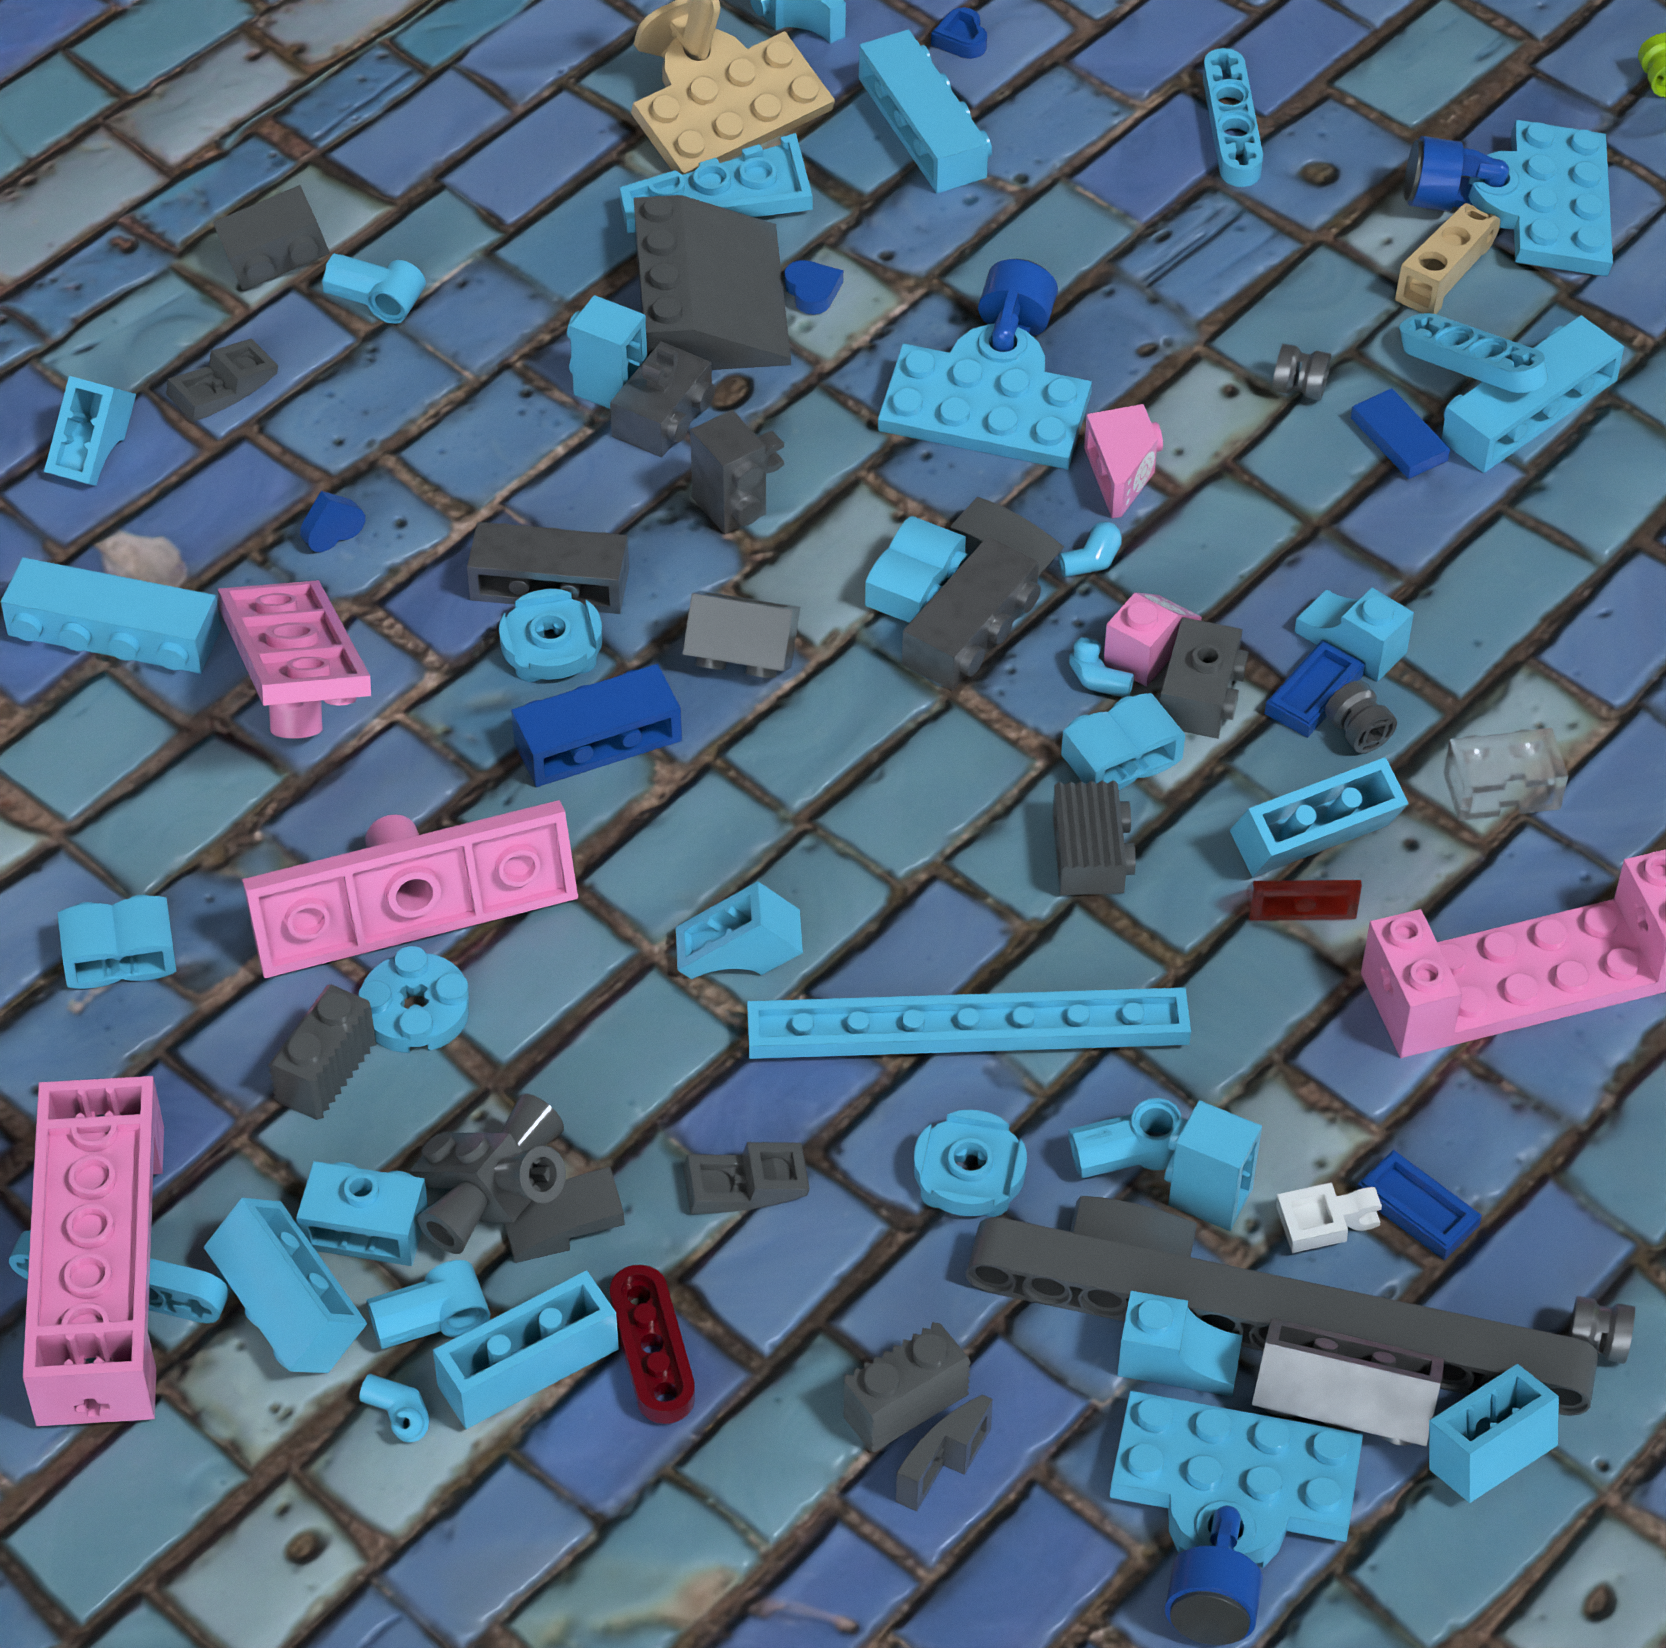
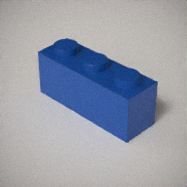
(596, 725)

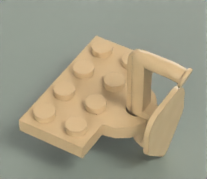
(719, 90)

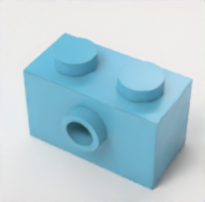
(605, 349)
(1212, 1164)
(362, 1212)
(1493, 1433)

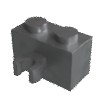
(662, 399)
(731, 470)

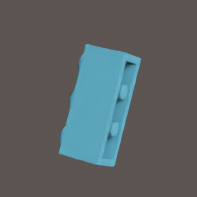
(1318, 817)
(284, 1286)
(526, 1349)

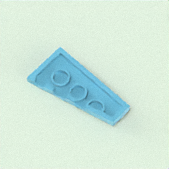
(753, 185)

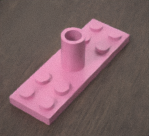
(294, 652)
(410, 886)

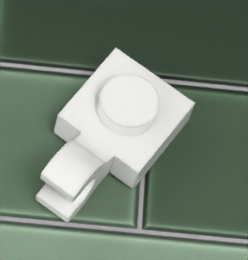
(1320, 1218)

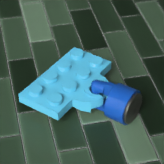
(1544, 188)
(994, 381)
(1230, 1498)

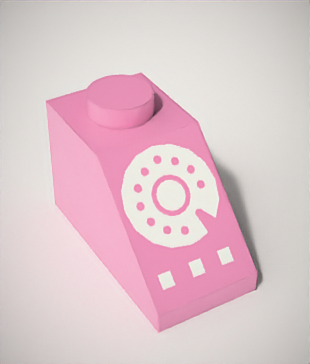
(1122, 453)
(1143, 635)

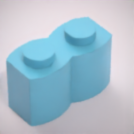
(914, 568)
(1124, 743)
(116, 942)

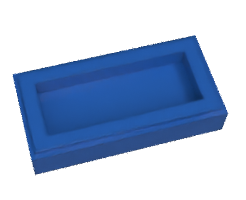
(1400, 433)
(1305, 693)
(1421, 1205)

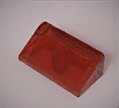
(1303, 899)

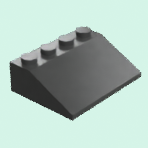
(711, 282)

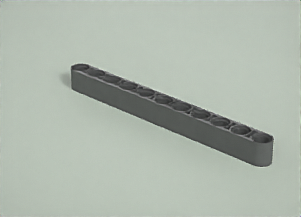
(1099, 1273)

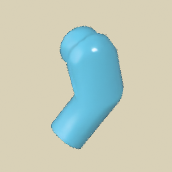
(1096, 554)
(1094, 673)
(403, 1403)

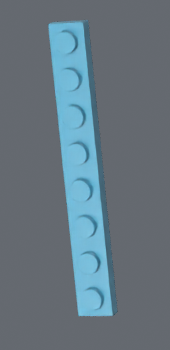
(968, 1023)

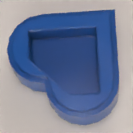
(960, 34)
(812, 285)
(331, 520)

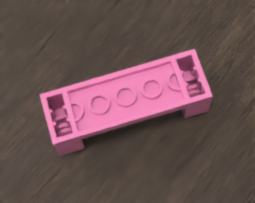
(1521, 971)
(92, 1252)

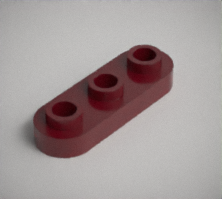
(647, 1326)

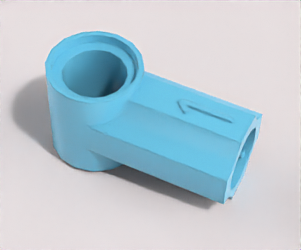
(386, 290)
(1125, 1140)
(445, 1302)

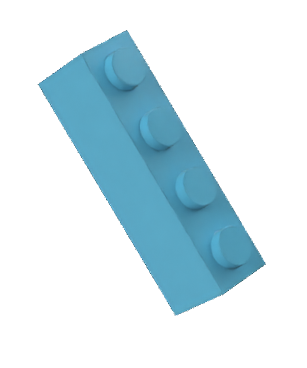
(924, 111)
(1495, 423)
(111, 615)

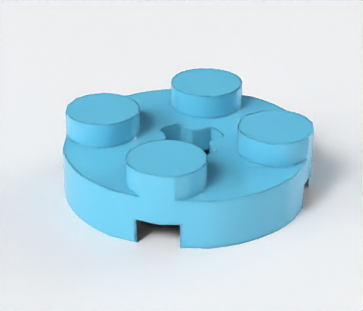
(554, 658)
(416, 974)
(966, 1191)

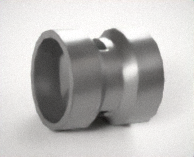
(1312, 373)
(1362, 718)
(1603, 1327)

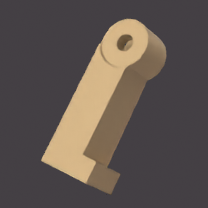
(1445, 258)

